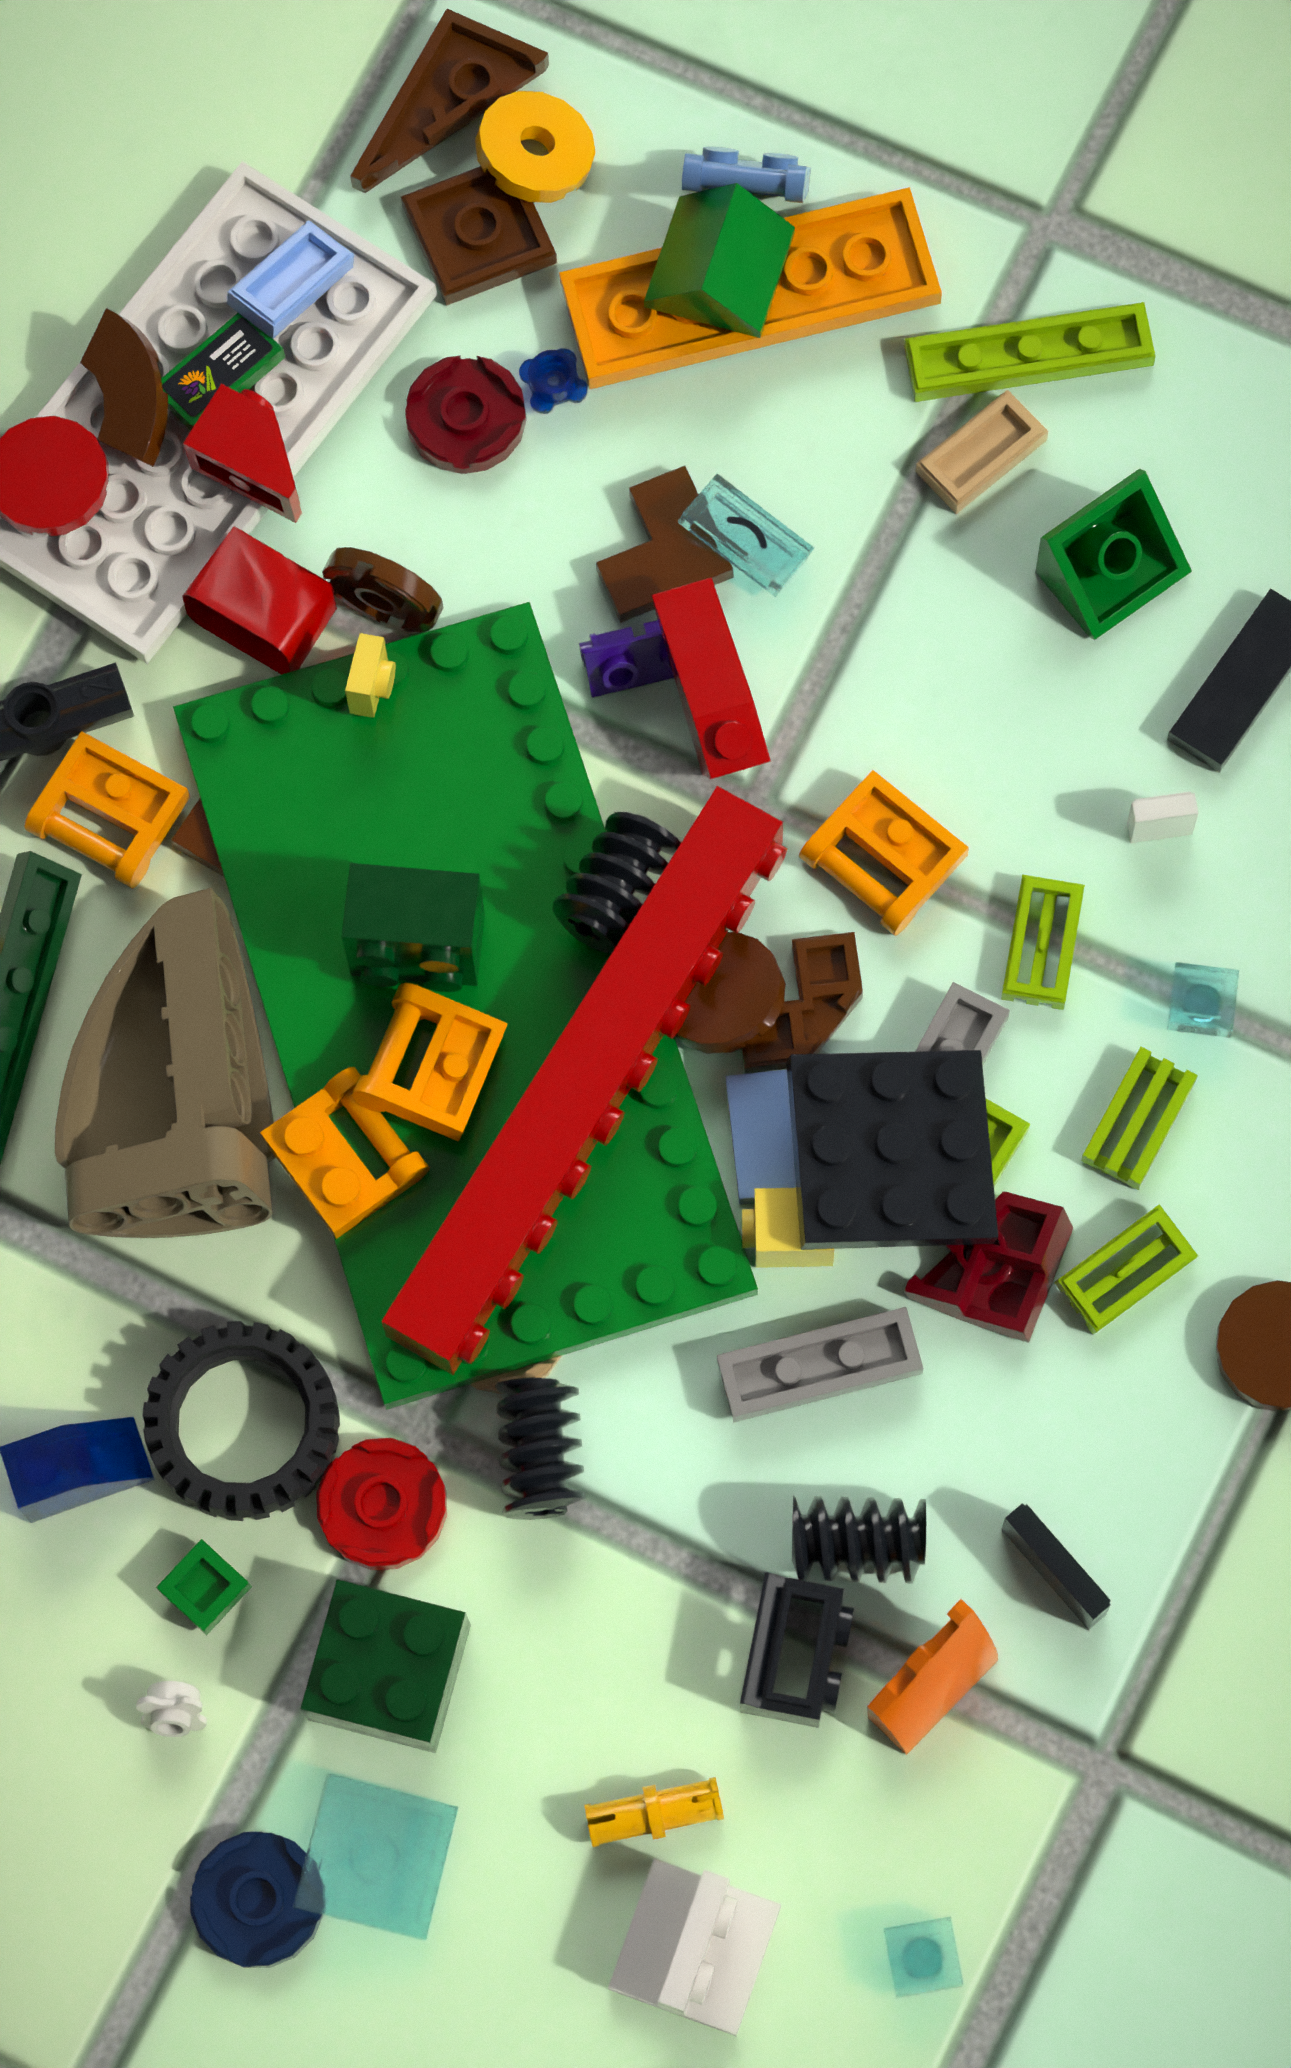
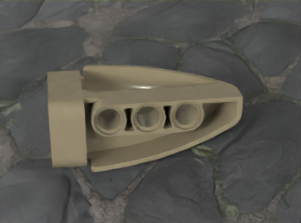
(168, 1087)

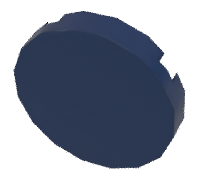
(247, 1900)

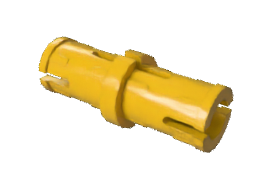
(654, 1812)

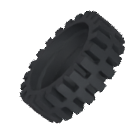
(211, 1350)

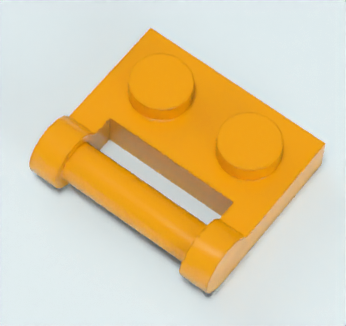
(116, 791)
(896, 836)
(449, 1071)
(326, 1164)

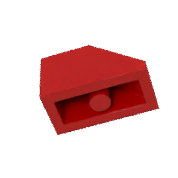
(244, 450)

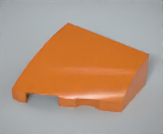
(934, 1679)

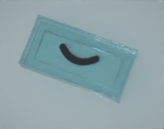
(746, 535)

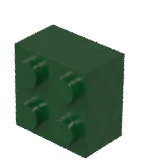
(413, 926)
(386, 1666)

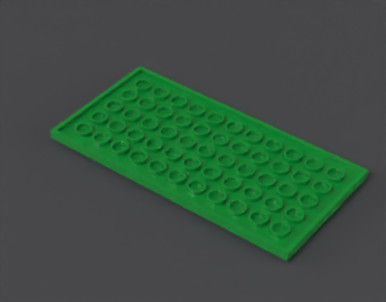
(481, 778)

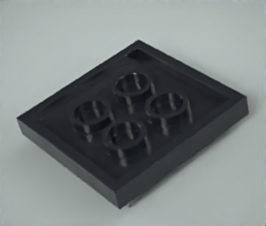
(891, 1149)

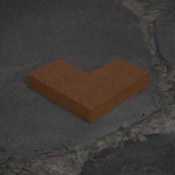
(671, 555)

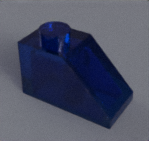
(75, 1465)

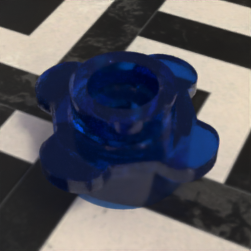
(548, 364)

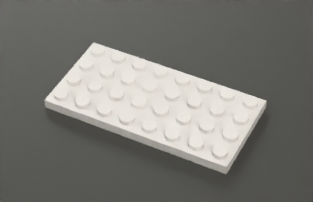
(167, 520)

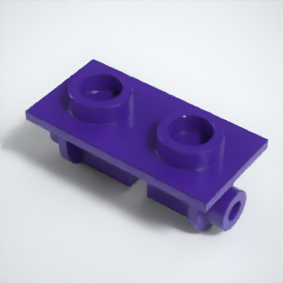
(623, 662)

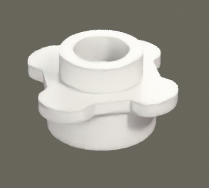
(172, 1709)

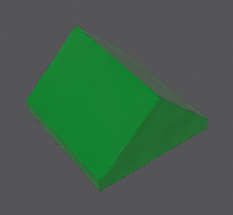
(721, 260)
(1112, 556)

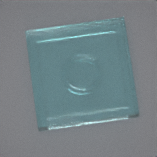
(375, 1857)

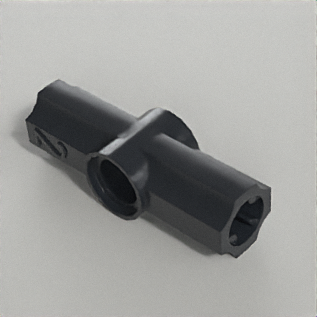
(73, 704)

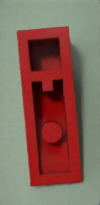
(710, 679)

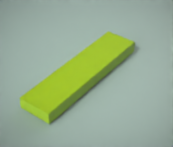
(1029, 352)

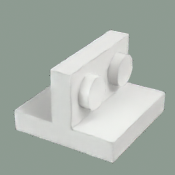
(695, 1946)

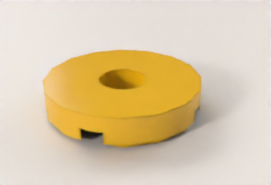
(542, 119)

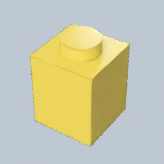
(775, 1231)

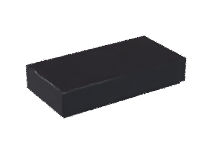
(1056, 1565)

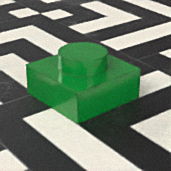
(204, 1587)

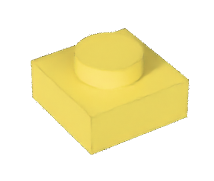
(369, 676)

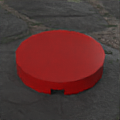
(51, 476)
(381, 1504)

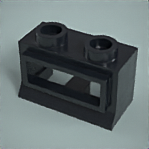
(766, 1649)

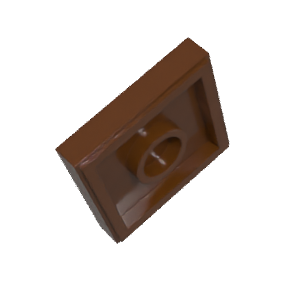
(476, 234)

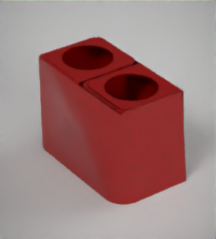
(260, 602)

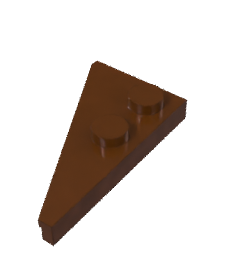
(447, 88)

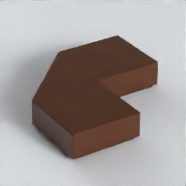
(827, 993)

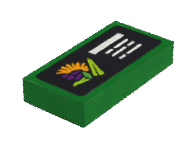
(232, 356)

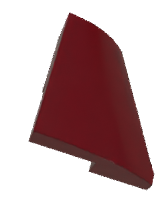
(1004, 1281)

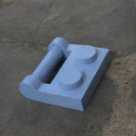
(774, 176)

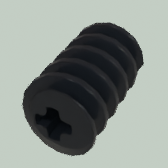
(612, 877)
(538, 1449)
(858, 1539)

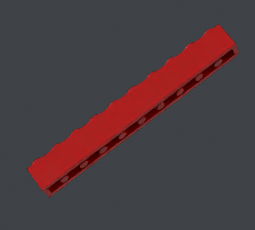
(584, 1082)

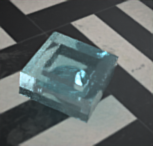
(1203, 999)
(923, 1957)

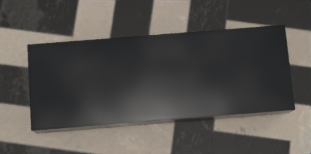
(1238, 685)

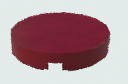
(465, 414)

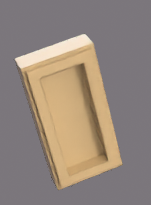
(981, 451)

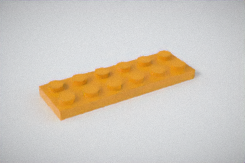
(840, 271)

